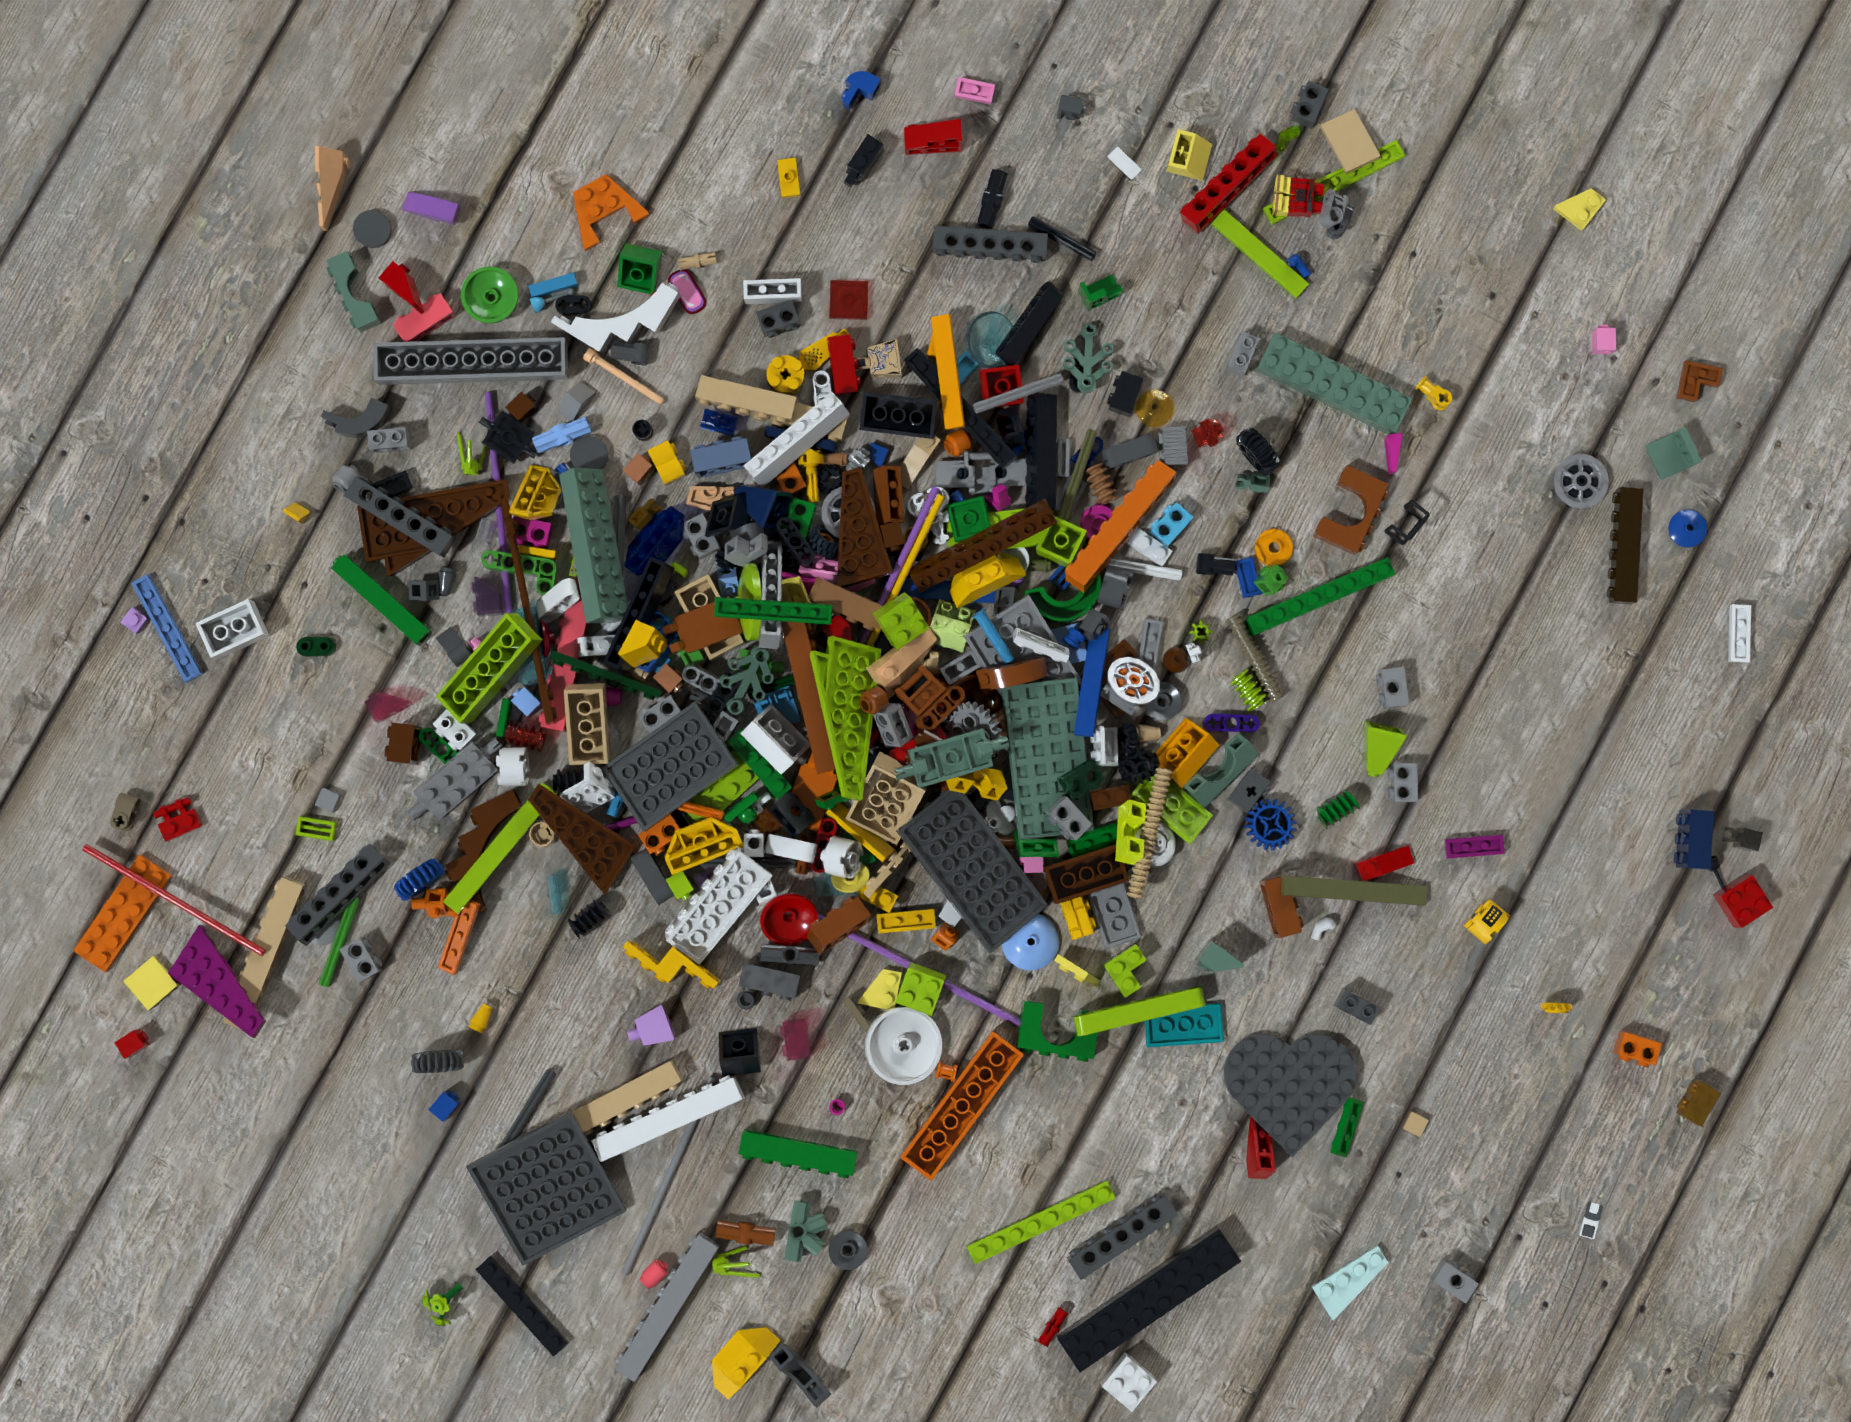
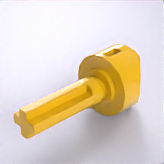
(810, 460)

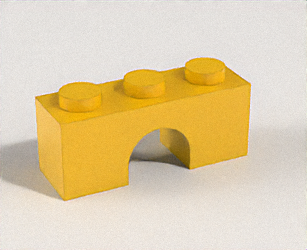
(987, 781)

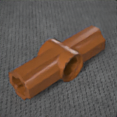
(745, 1232)

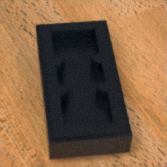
(395, 484)

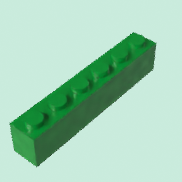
(797, 1152)

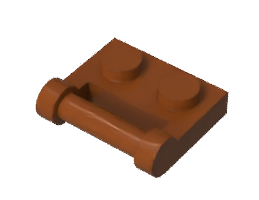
(924, 694)

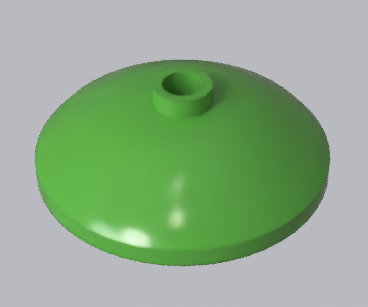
(483, 284)

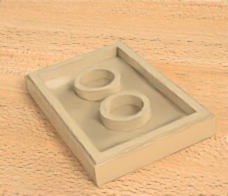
(1350, 141)

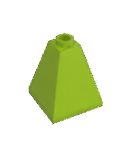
(1380, 746)

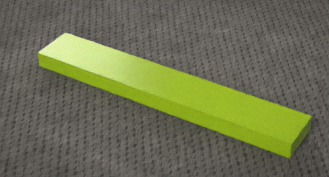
(1260, 254)

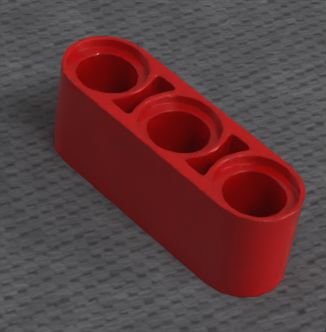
(822, 835)

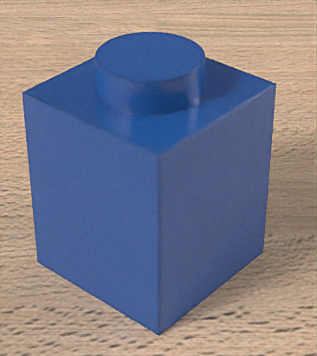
(445, 1105)

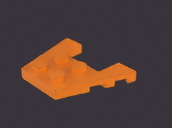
(598, 202)

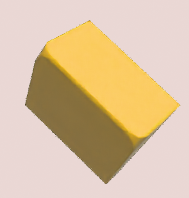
(297, 512)

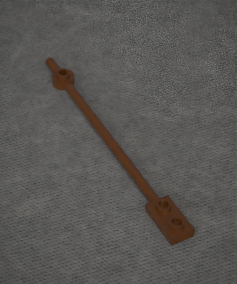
(545, 693)

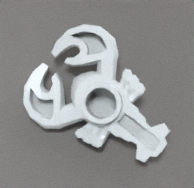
(937, 527)

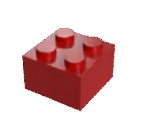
(1000, 380)
(1743, 901)

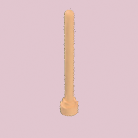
(593, 356)

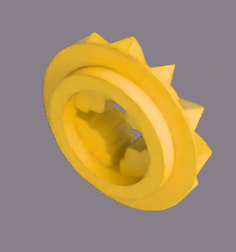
(1554, 1007)

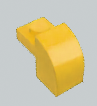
(881, 898)

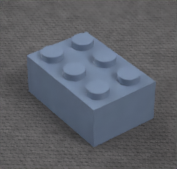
(720, 457)

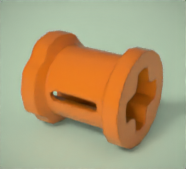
(946, 1071)

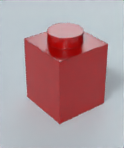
(132, 1043)

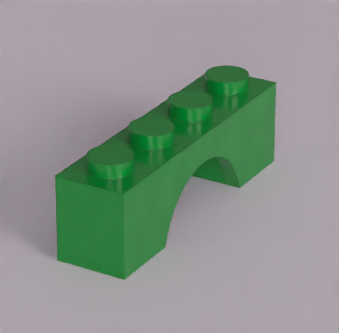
(760, 766)

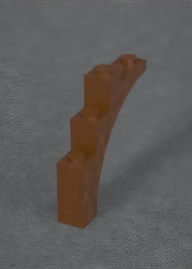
(488, 818)

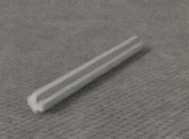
(1018, 393)

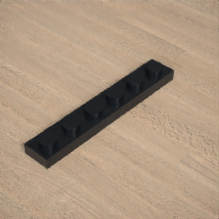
(522, 1305)

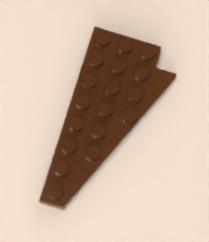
(449, 508)

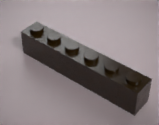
(1625, 545)

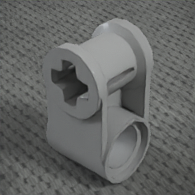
(1333, 206)

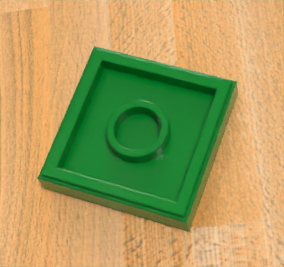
(968, 518)

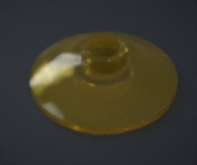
(1152, 417)

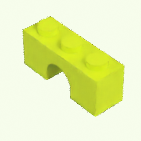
(1130, 818)

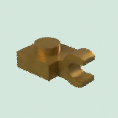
(642, 516)

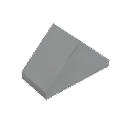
(575, 401)

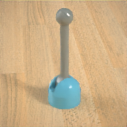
(538, 303)

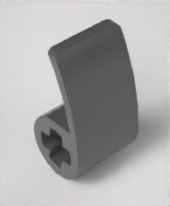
(454, 646)

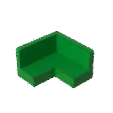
(1099, 292)

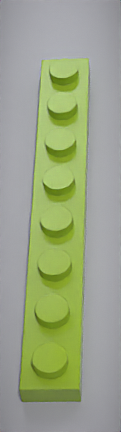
(1040, 1222)

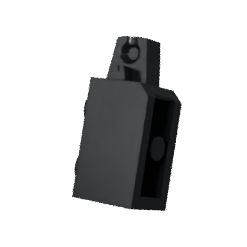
(863, 160)

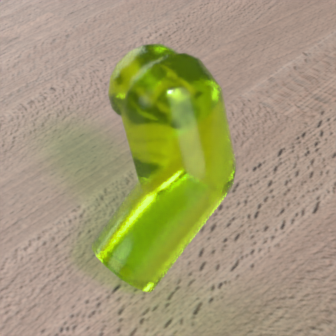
(1286, 135)

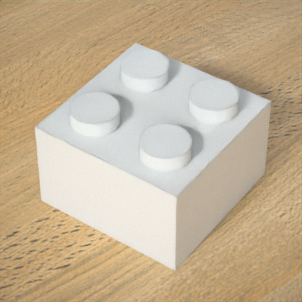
(1128, 1381)

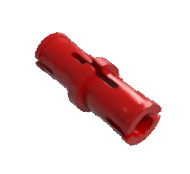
(1052, 1327)

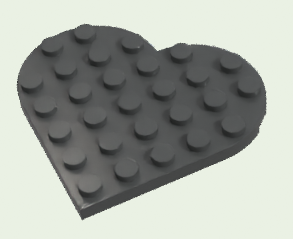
(1292, 1086)

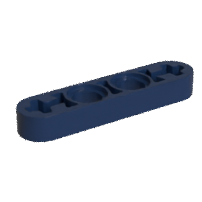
(822, 444)

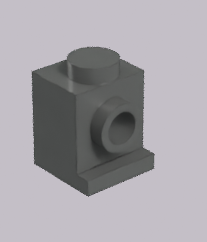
(1071, 108)
(424, 590)
(1094, 624)

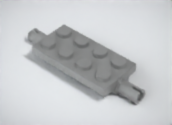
(455, 780)

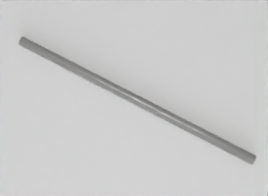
(661, 1192)

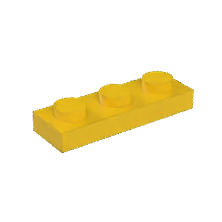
(906, 921)

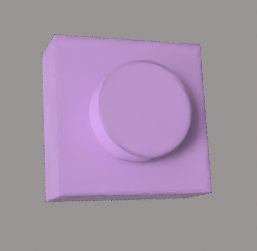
(134, 620)

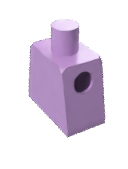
(653, 1027)

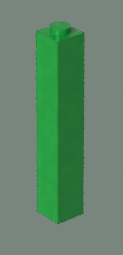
(381, 599)

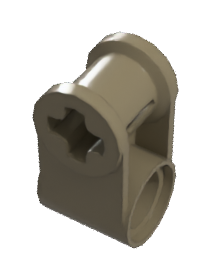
(126, 810)

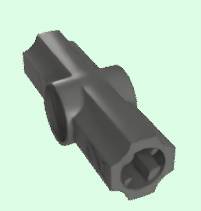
(776, 953)

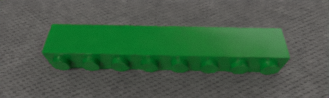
(1320, 597)

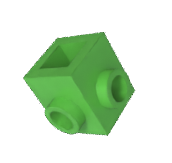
(1271, 579)

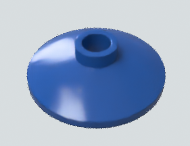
(1679, 532)

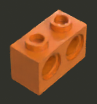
(791, 474)
(660, 831)
(1638, 1045)

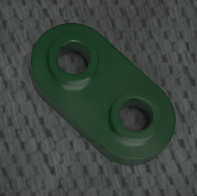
(315, 646)

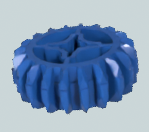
(1275, 816)
(419, 879)

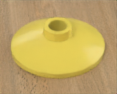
(852, 884)

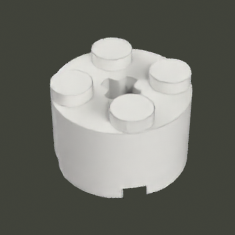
(513, 766)
(842, 857)

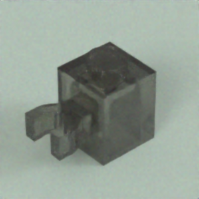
(1744, 838)

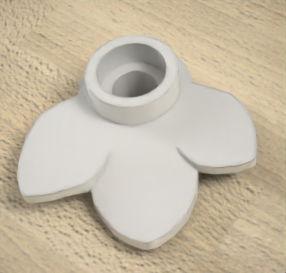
(1001, 816)

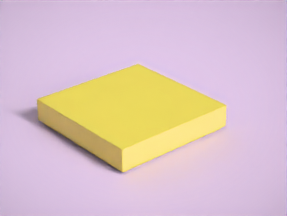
(151, 983)

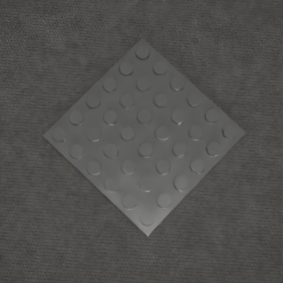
(546, 1188)

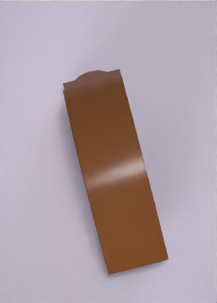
(1012, 674)

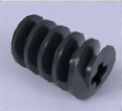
(790, 562)
(566, 780)
(589, 918)

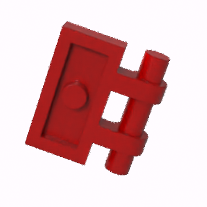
(178, 825)

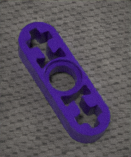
(1245, 728)

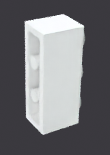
(772, 291)

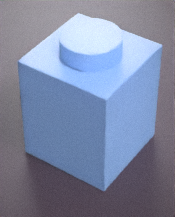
(526, 701)

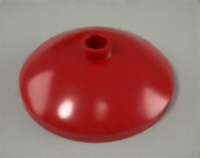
(790, 928)

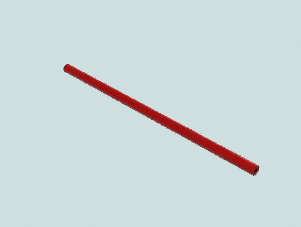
(174, 900)

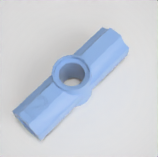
(561, 435)

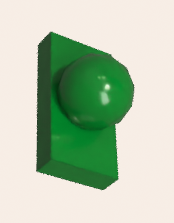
(743, 809)

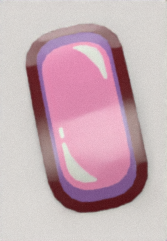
(691, 295)

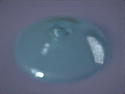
(992, 327)

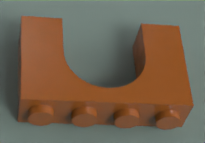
(1371, 493)

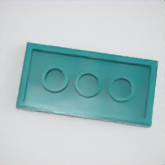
(1186, 1027)

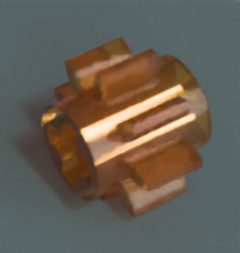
(767, 822)

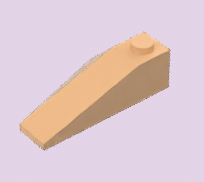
(332, 170)
(898, 665)

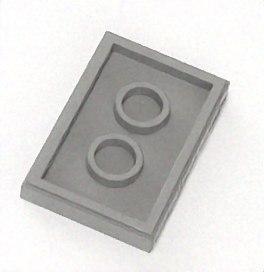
(1114, 916)

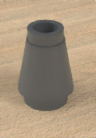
(446, 579)

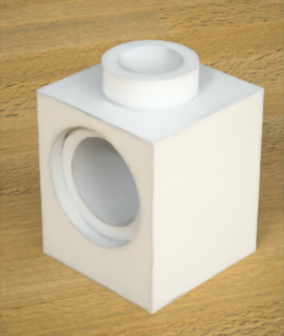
(758, 852)

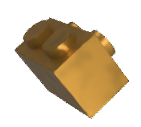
(1698, 1102)

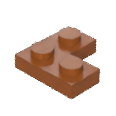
(1693, 376)

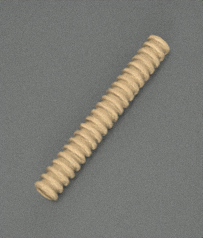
(1150, 831)

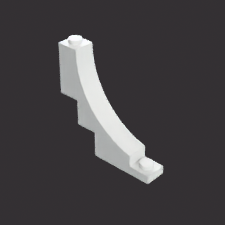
(600, 332)

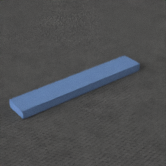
(167, 628)

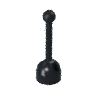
(1715, 863)

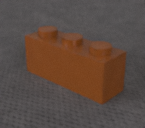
(888, 494)

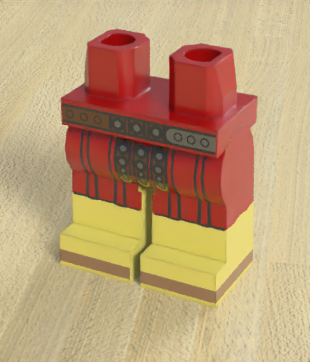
(1295, 197)

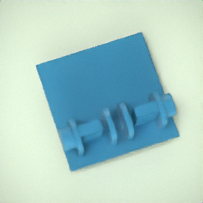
(782, 701)

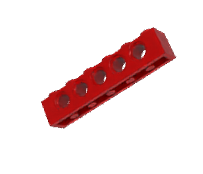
(1226, 193)

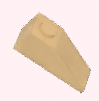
(917, 459)

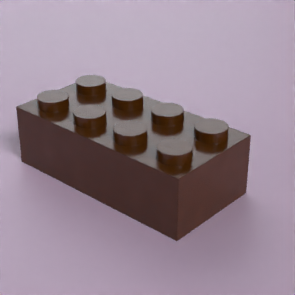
(1085, 874)

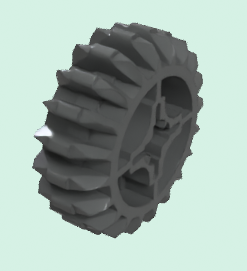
(437, 1061)

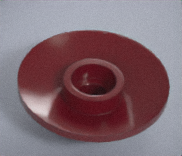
(547, 638)

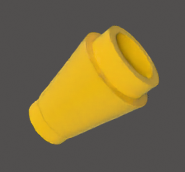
(481, 1018)

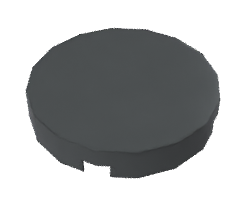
(372, 228)
(589, 453)

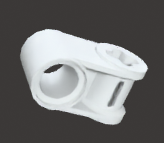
(821, 391)

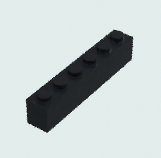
(1041, 449)
(641, 607)

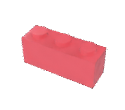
(417, 325)

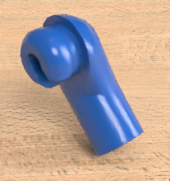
(1297, 261)

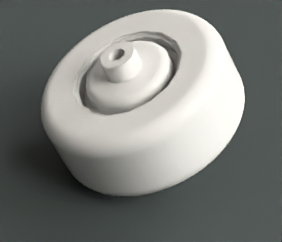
(1164, 846)

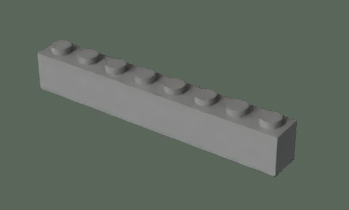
(668, 1305)

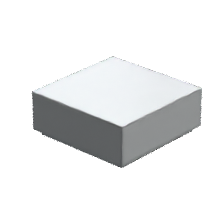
(327, 800)

